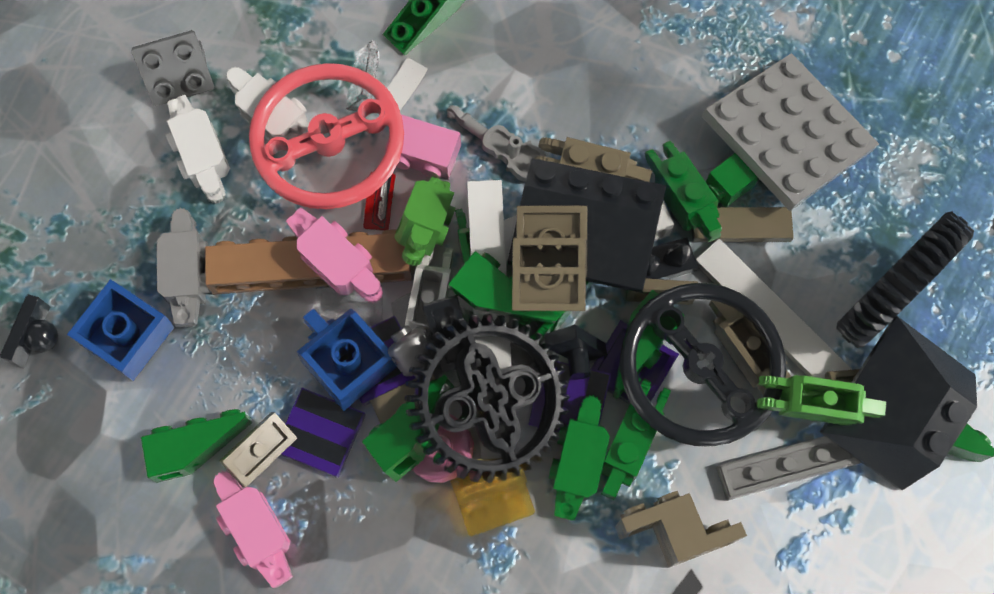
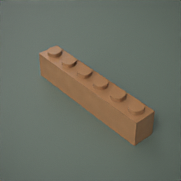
(279, 265)

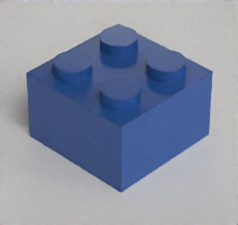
(121, 329)

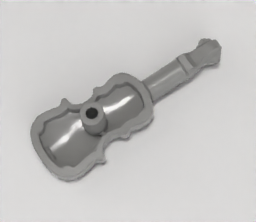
(500, 143)

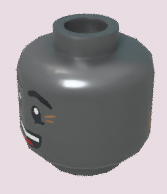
(406, 345)

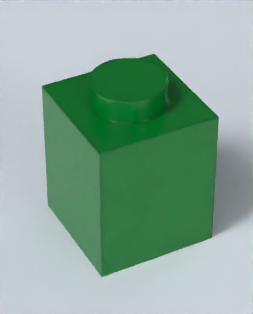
(731, 180)

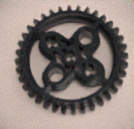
(905, 279)
(500, 408)

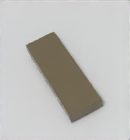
(752, 225)

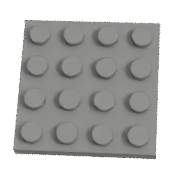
(790, 131)

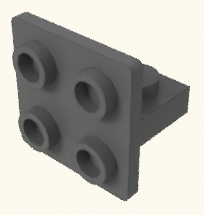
(173, 67)

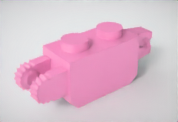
(333, 257)
(255, 529)

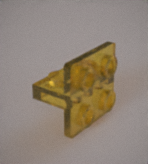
(493, 503)

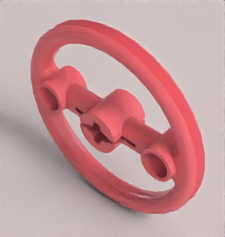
(314, 139)

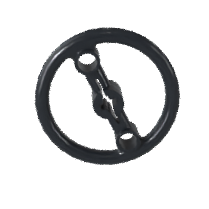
(692, 352)

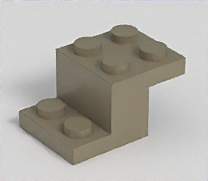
(550, 259)
(678, 528)

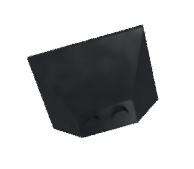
(926, 406)

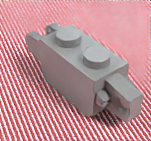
(182, 269)

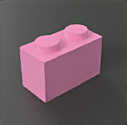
(428, 148)

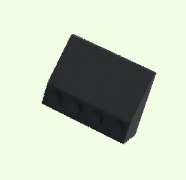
(619, 221)

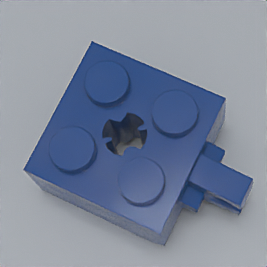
(342, 337)

